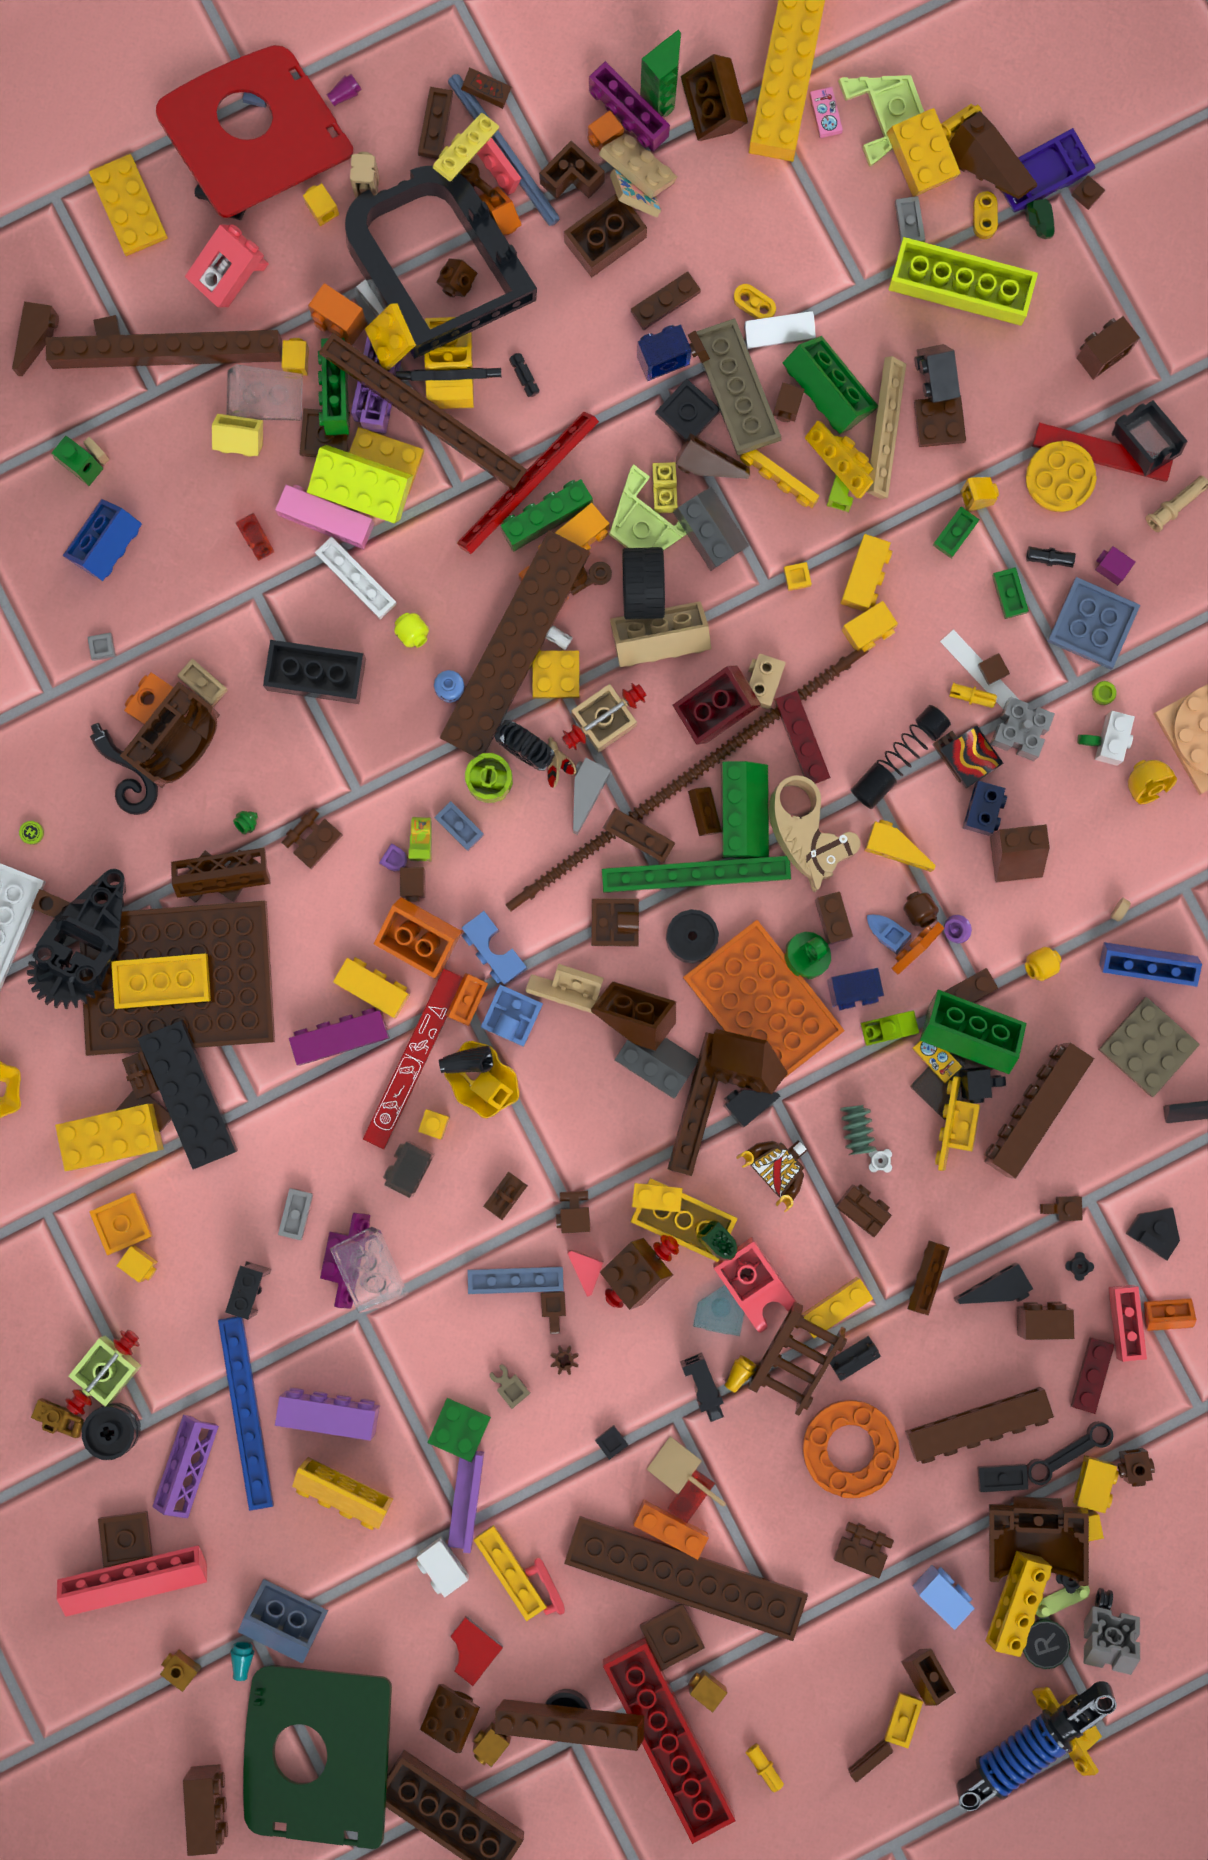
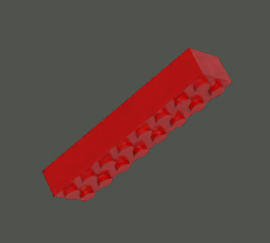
(669, 1741)

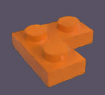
(917, 946)

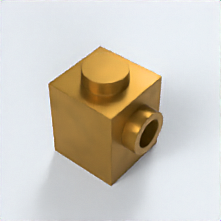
(179, 1669)
(707, 1690)
(489, 1746)

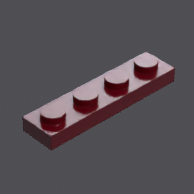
(802, 737)

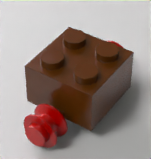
(638, 1271)

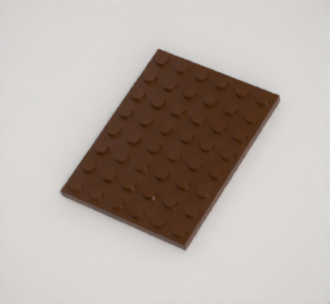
(238, 977)

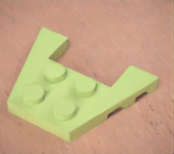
(893, 102)
(638, 524)

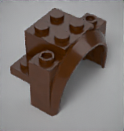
(173, 737)

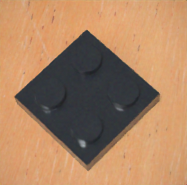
(687, 411)

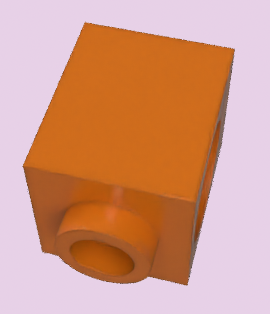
(604, 130)

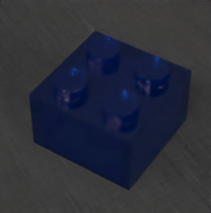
(663, 352)
(855, 987)

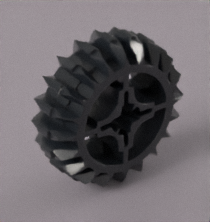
(524, 745)

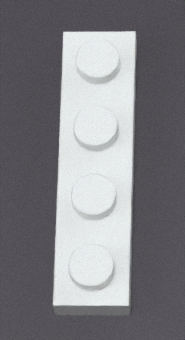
(355, 578)

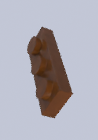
(435, 122)
(665, 300)
(639, 835)
(928, 1278)

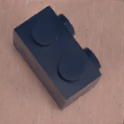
(984, 808)

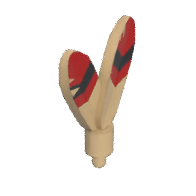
(559, 761)

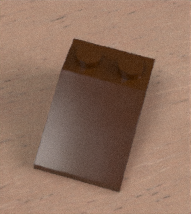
(636, 1014)

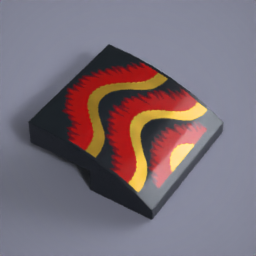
(971, 756)

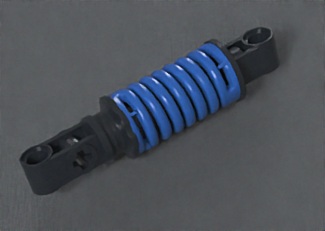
(1034, 1747)

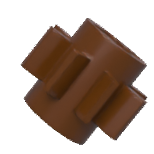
(561, 1353)

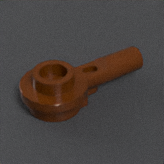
(472, 173)
(599, 574)

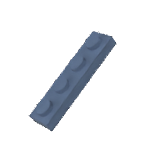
(515, 1280)

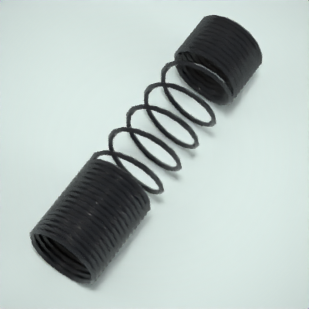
(880, 780)

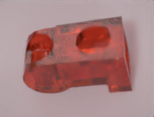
(255, 536)

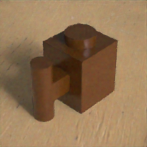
(575, 1218)

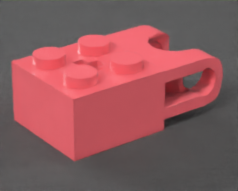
(757, 1289)

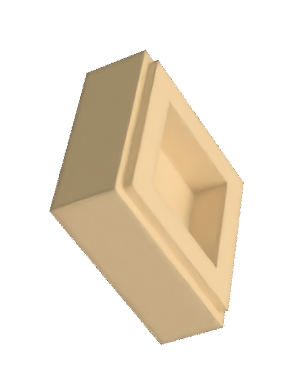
(96, 451)

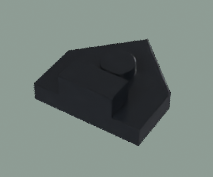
(1156, 1231)

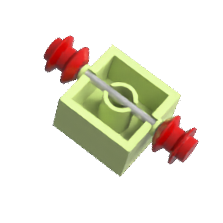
(104, 1371)

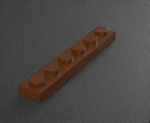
(695, 1112)

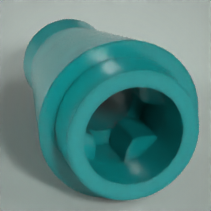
(241, 1660)

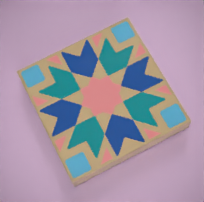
(632, 196)

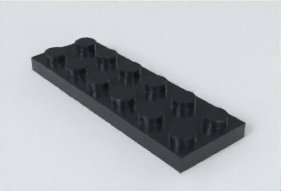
(187, 1094)

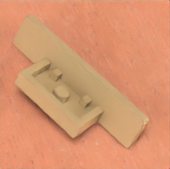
(568, 988)

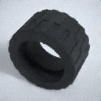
(643, 583)

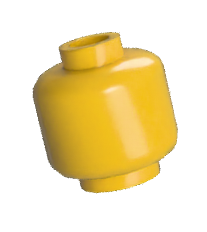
(1043, 963)

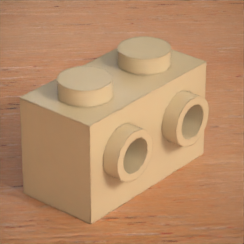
(765, 678)

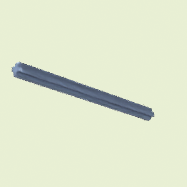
(526, 182)

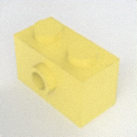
(237, 435)

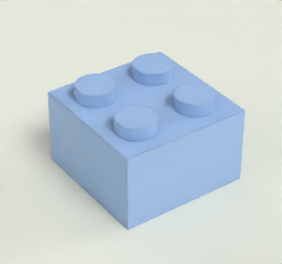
(943, 1597)

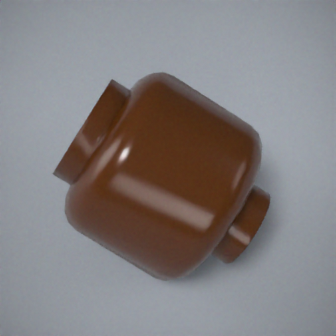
(921, 909)

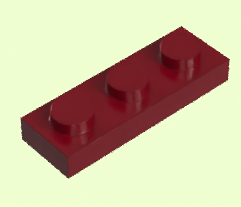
(1092, 1375)

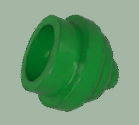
(245, 821)

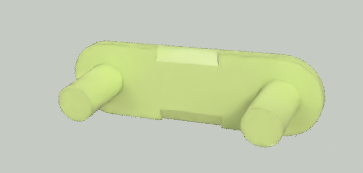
(1060, 1600)

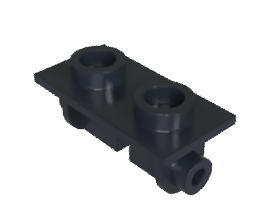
(854, 1358)

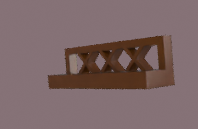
(219, 877)

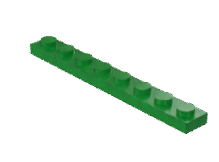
(696, 874)

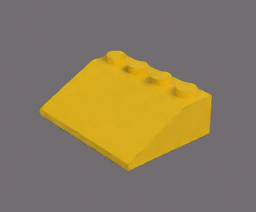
(342, 1493)

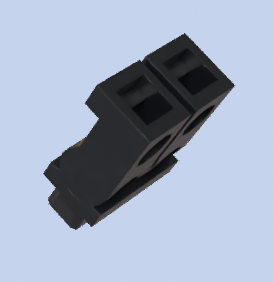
(705, 1389)

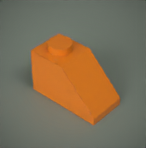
(502, 211)

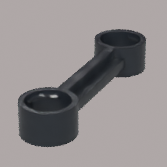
(1069, 1453)

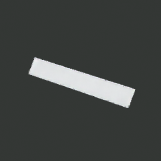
(969, 661)

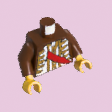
(778, 1168)

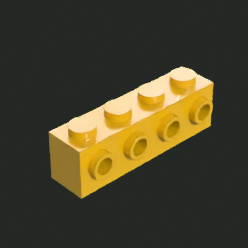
(1018, 1604)

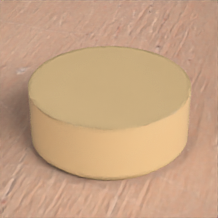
(1120, 909)

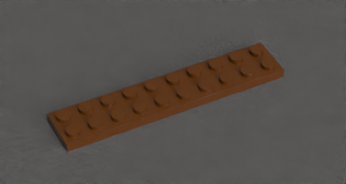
(515, 644)
(685, 1579)

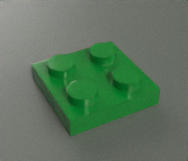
(459, 1430)

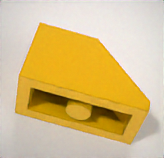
(979, 493)

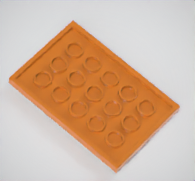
(761, 998)

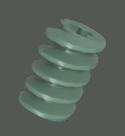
(858, 1129)

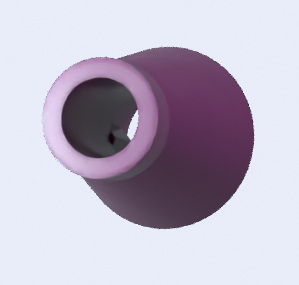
(344, 90)

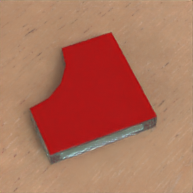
(475, 1650)

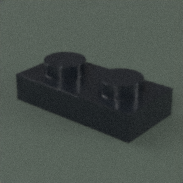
(1002, 1477)

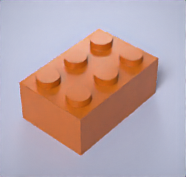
(417, 937)

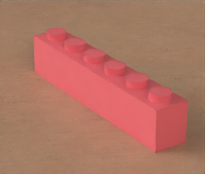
(131, 1581)

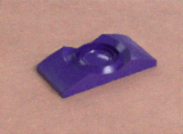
(1053, 167)

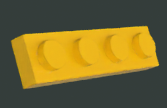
(785, 481)
(510, 1573)

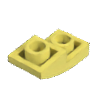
(665, 487)

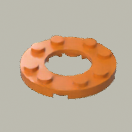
(884, 1458)

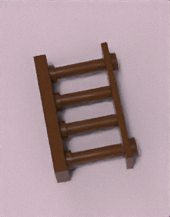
(784, 1339)

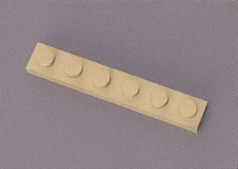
(886, 426)

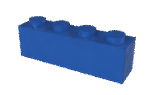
(1150, 964)

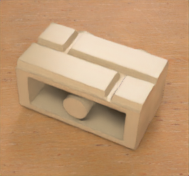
(364, 173)

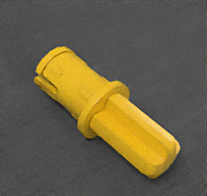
(973, 695)
(764, 1768)

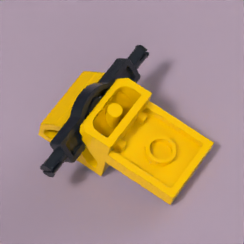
(450, 371)

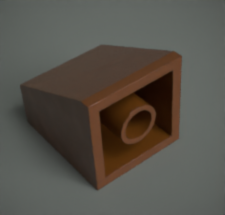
(1020, 852)

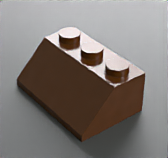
(714, 98)
(746, 1062)

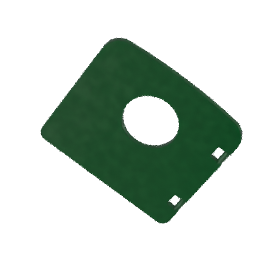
(355, 1726)

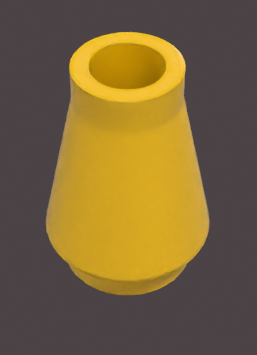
(740, 1372)

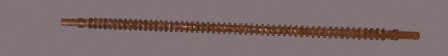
(530, 891)

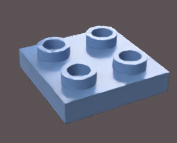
(511, 1015)

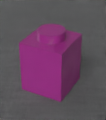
(1114, 565)

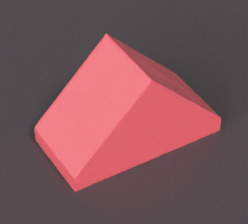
(586, 1269)

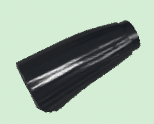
(469, 1060)

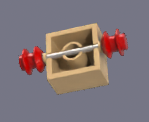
(604, 717)

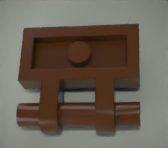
(317, 843)
(860, 1556)

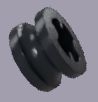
(1104, 1599)

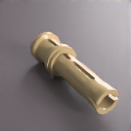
(1169, 509)

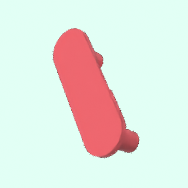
(540, 1568)

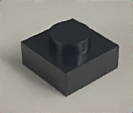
(611, 1442)

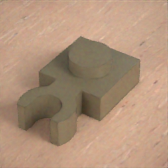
(512, 1388)

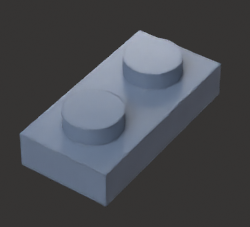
(459, 826)

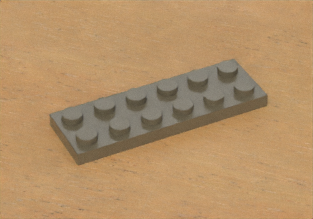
(737, 388)

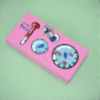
(825, 112)

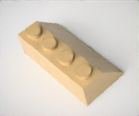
(649, 640)

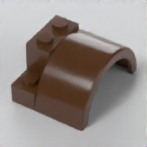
(1043, 1530)

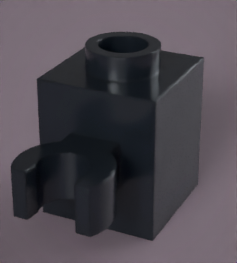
(977, 1083)

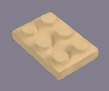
(638, 165)

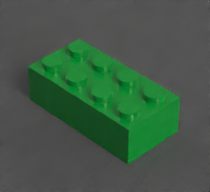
(973, 1032)

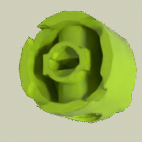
(488, 777)

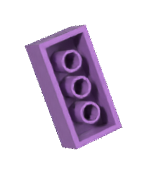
(327, 1415)

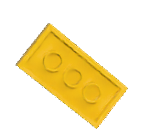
(128, 205)
(161, 981)

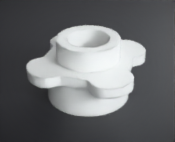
(885, 1165)

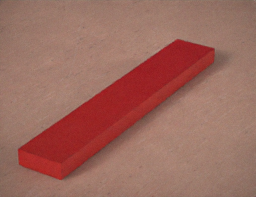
(1101, 451)

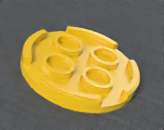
(1061, 476)

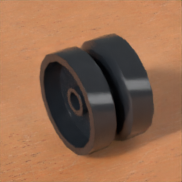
(692, 950)
(100, 1441)

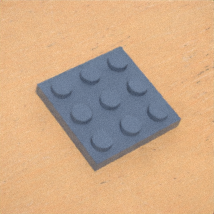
(1093, 623)

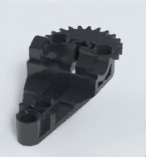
(89, 923)

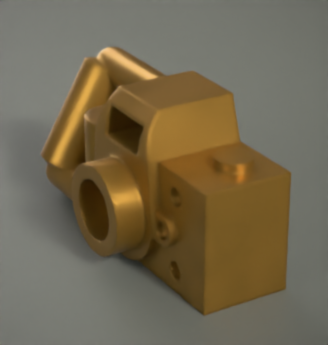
(57, 1417)

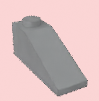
(587, 787)

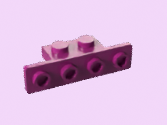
(330, 1269)

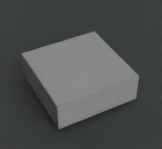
(101, 646)

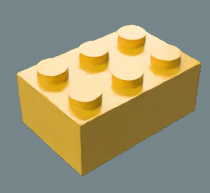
(923, 152)

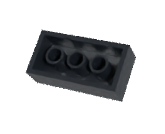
(314, 671)

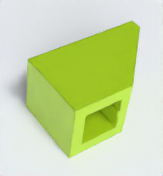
(890, 1028)

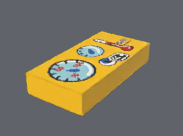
(938, 1060)

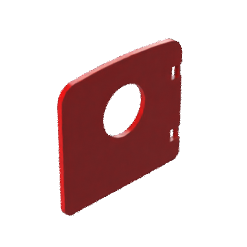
(243, 171)

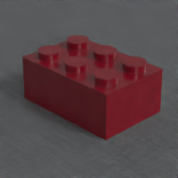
(716, 704)

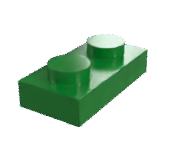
(956, 532)
(1010, 593)

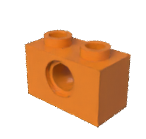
(148, 685)

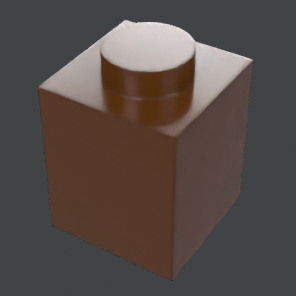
(788, 402)
(412, 883)

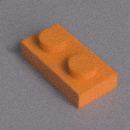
(467, 999)

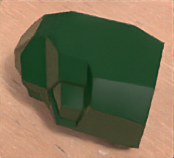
(1041, 218)
(718, 1241)

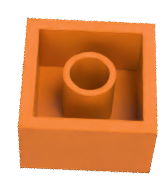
(337, 314)

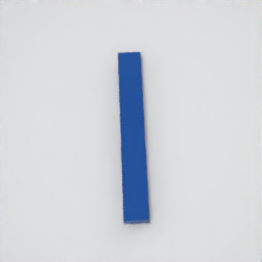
(245, 1413)

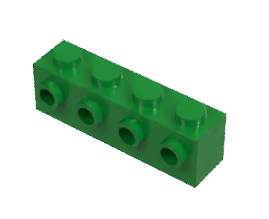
(333, 397)
(546, 515)

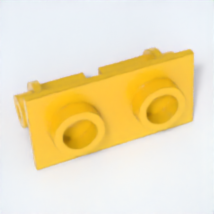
(952, 124)

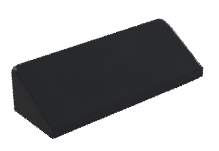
(1186, 1111)

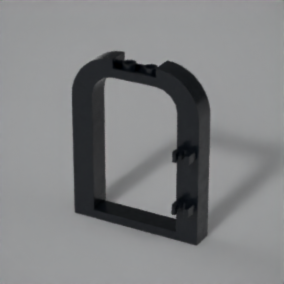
(480, 227)

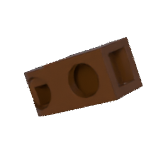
(48, 903)

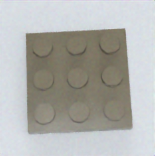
(1149, 1047)

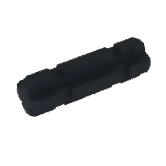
(524, 374)

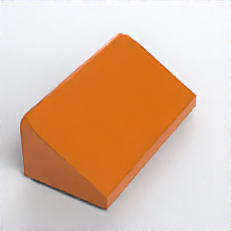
(1169, 1314)

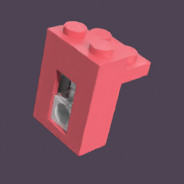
(239, 251)

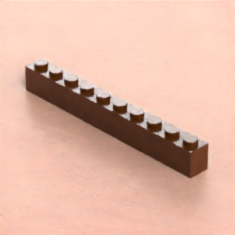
(164, 349)

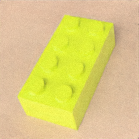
(360, 484)

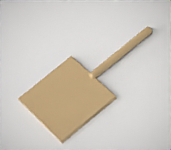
(675, 1467)

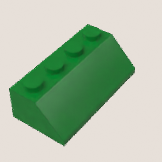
(660, 75)
(829, 384)
(744, 809)

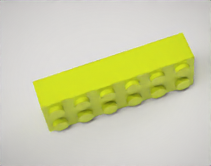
(963, 281)

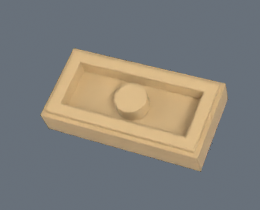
(202, 682)

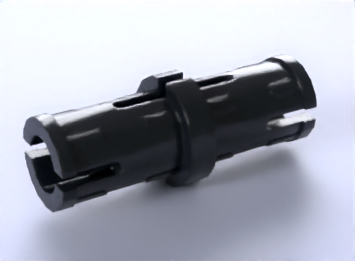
(1050, 556)

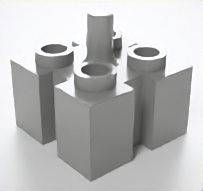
(1022, 729)
(1111, 1640)

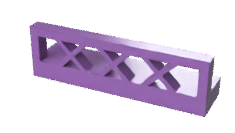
(180, 1466)
(465, 1503)

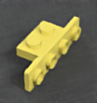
(465, 147)

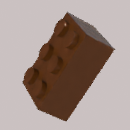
(605, 235)
(204, 1810)

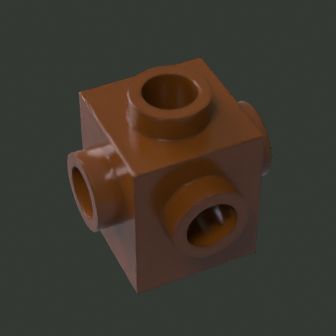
(456, 278)
(1129, 1461)

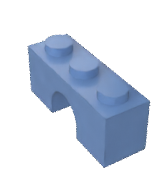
(479, 933)

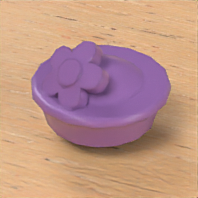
(957, 929)

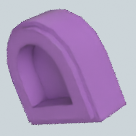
(394, 858)

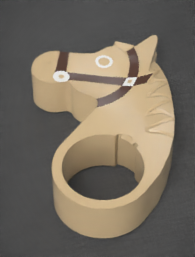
(804, 845)

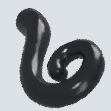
(107, 748)

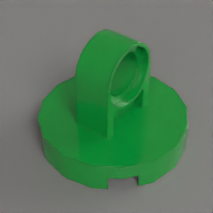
(808, 955)

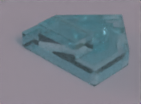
(719, 1313)

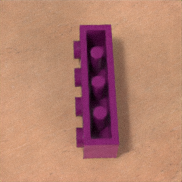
(628, 106)
(339, 1037)

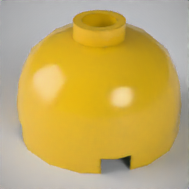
(1150, 779)

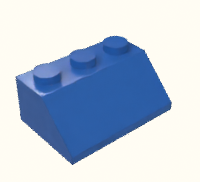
(102, 539)

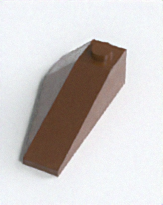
(986, 154)

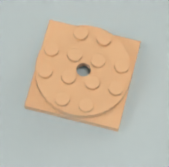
(1187, 732)

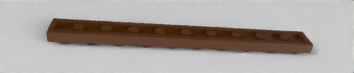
(422, 411)

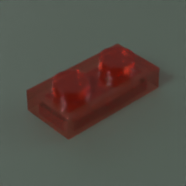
(690, 1497)

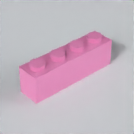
(325, 516)

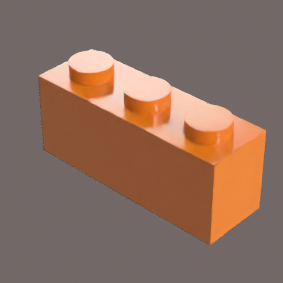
(670, 1529)

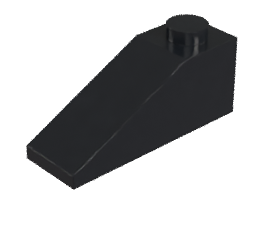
(1003, 1286)

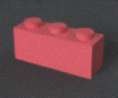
(1127, 1323)

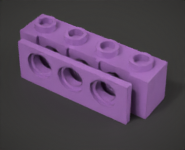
(377, 410)

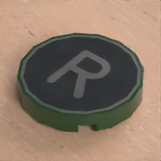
(1047, 1644)

